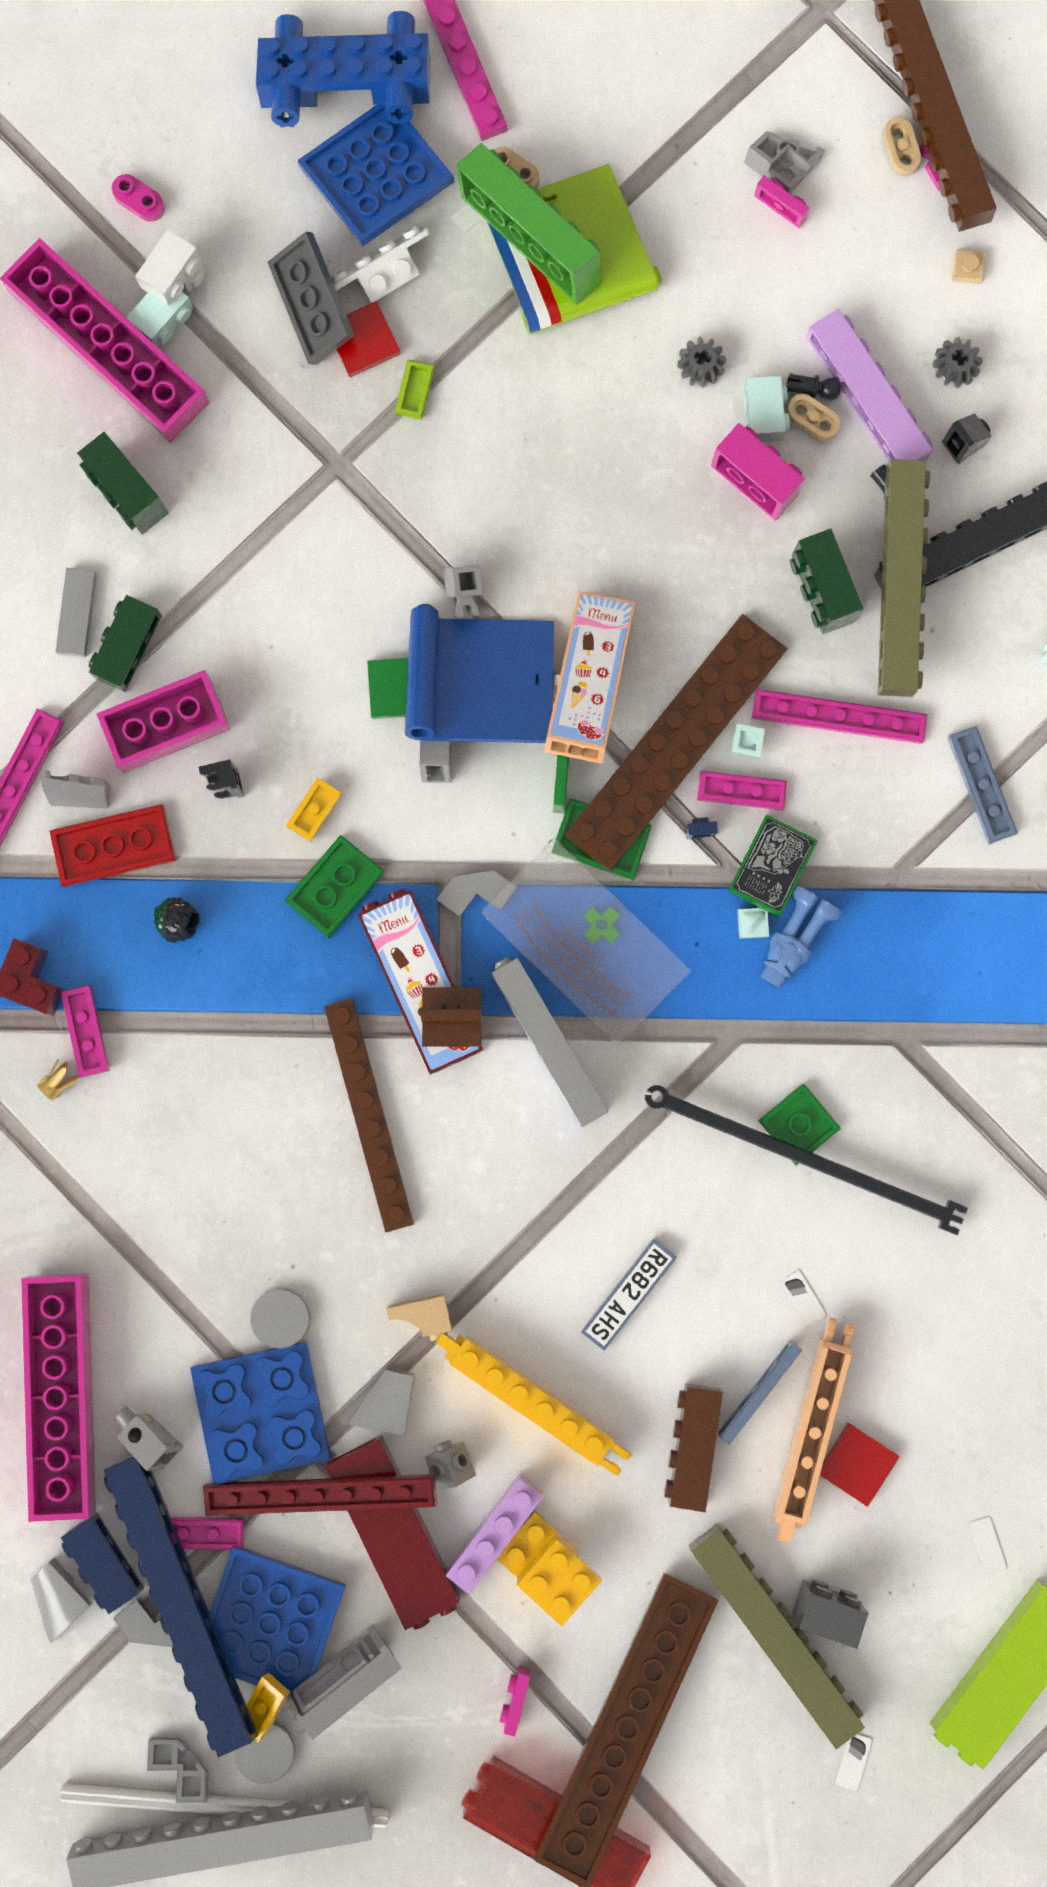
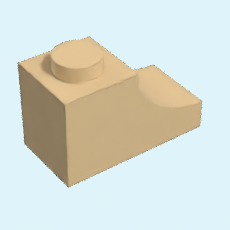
(428, 1314)

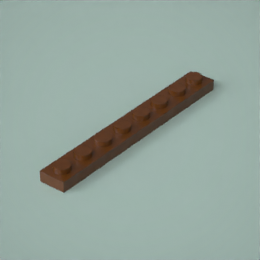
(369, 1115)

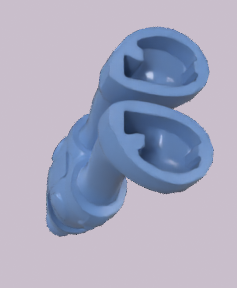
(790, 952)

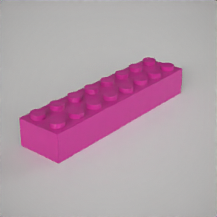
(105, 340)
(58, 1397)

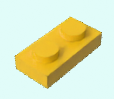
(314, 809)
(266, 1704)

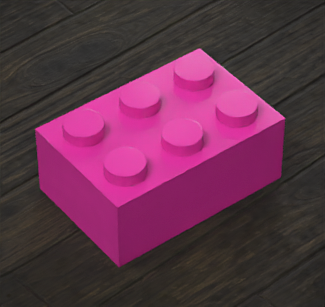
(757, 471)

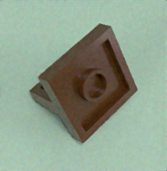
(451, 1017)

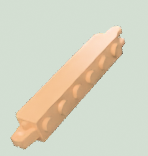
(812, 1431)

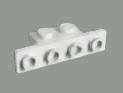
(386, 269)

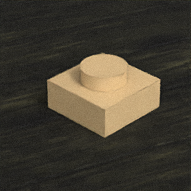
(968, 266)

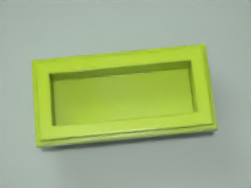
(414, 389)

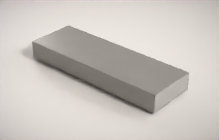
(76, 612)

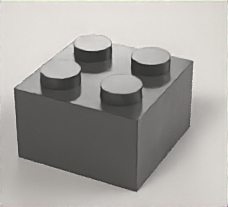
(830, 1613)

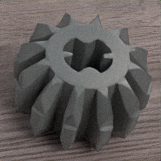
(692, 356)
(965, 357)

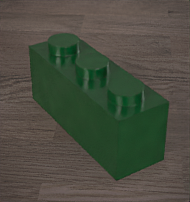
(124, 643)

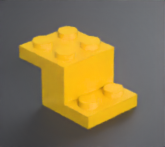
(549, 1568)

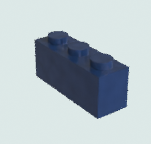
(101, 1563)

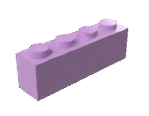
(494, 1533)

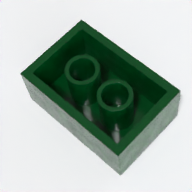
(121, 484)
(826, 581)

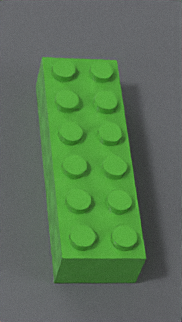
(529, 223)

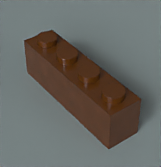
(694, 1447)

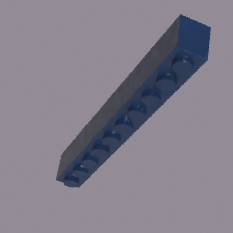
(181, 1606)

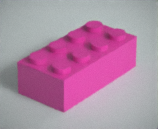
(163, 721)

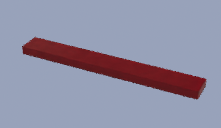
(320, 1495)

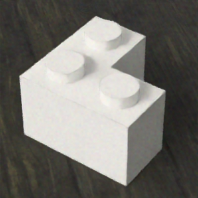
(171, 269)

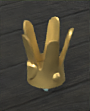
(49, 1082)

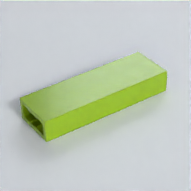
(998, 1684)

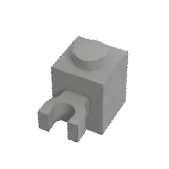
(463, 584)

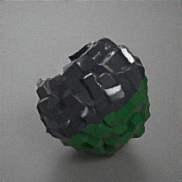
(176, 919)

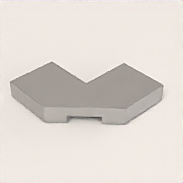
(464, 888)
(141, 1626)
(191, 1773)

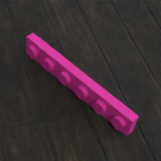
(466, 68)

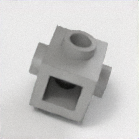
(450, 1465)

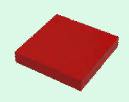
(371, 343)
(858, 1464)

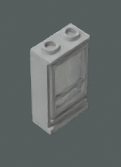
(342, 1683)

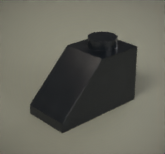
(966, 437)

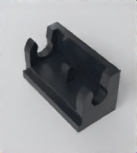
(223, 776)

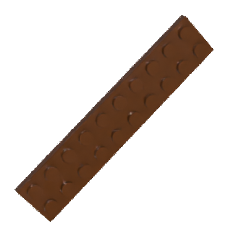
(675, 742)
(625, 1730)

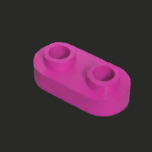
(136, 196)

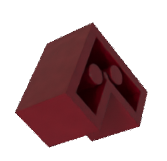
(20, 978)

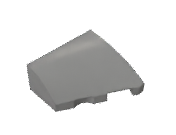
(782, 159)
(75, 790)
(387, 1403)
(57, 1598)

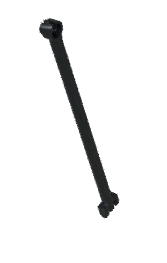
(809, 1159)

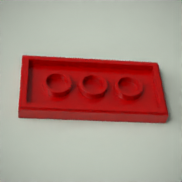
(112, 845)

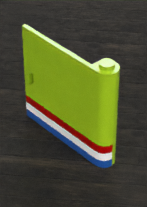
(600, 213)

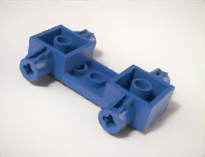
(388, 64)

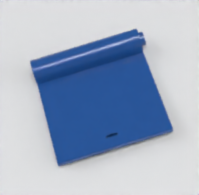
(478, 679)

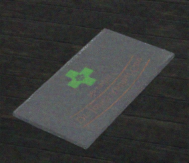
(585, 942)

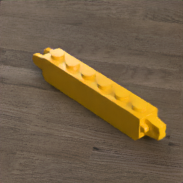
(532, 1400)

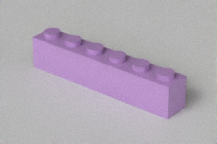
(867, 389)

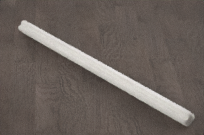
(167, 1801)

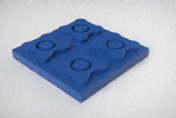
(375, 173)
(260, 1413)
(273, 1617)

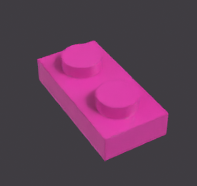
(788, 206)
(511, 1713)

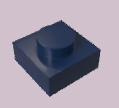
(701, 828)

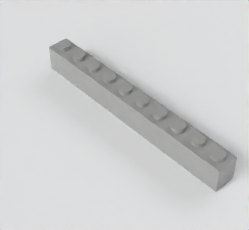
(221, 1840)

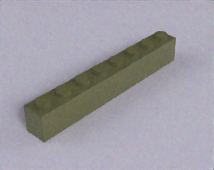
(902, 578)
(776, 1636)

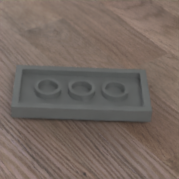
(310, 298)

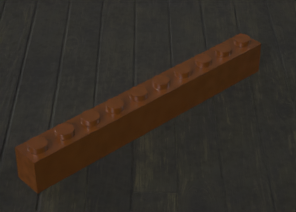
(937, 112)

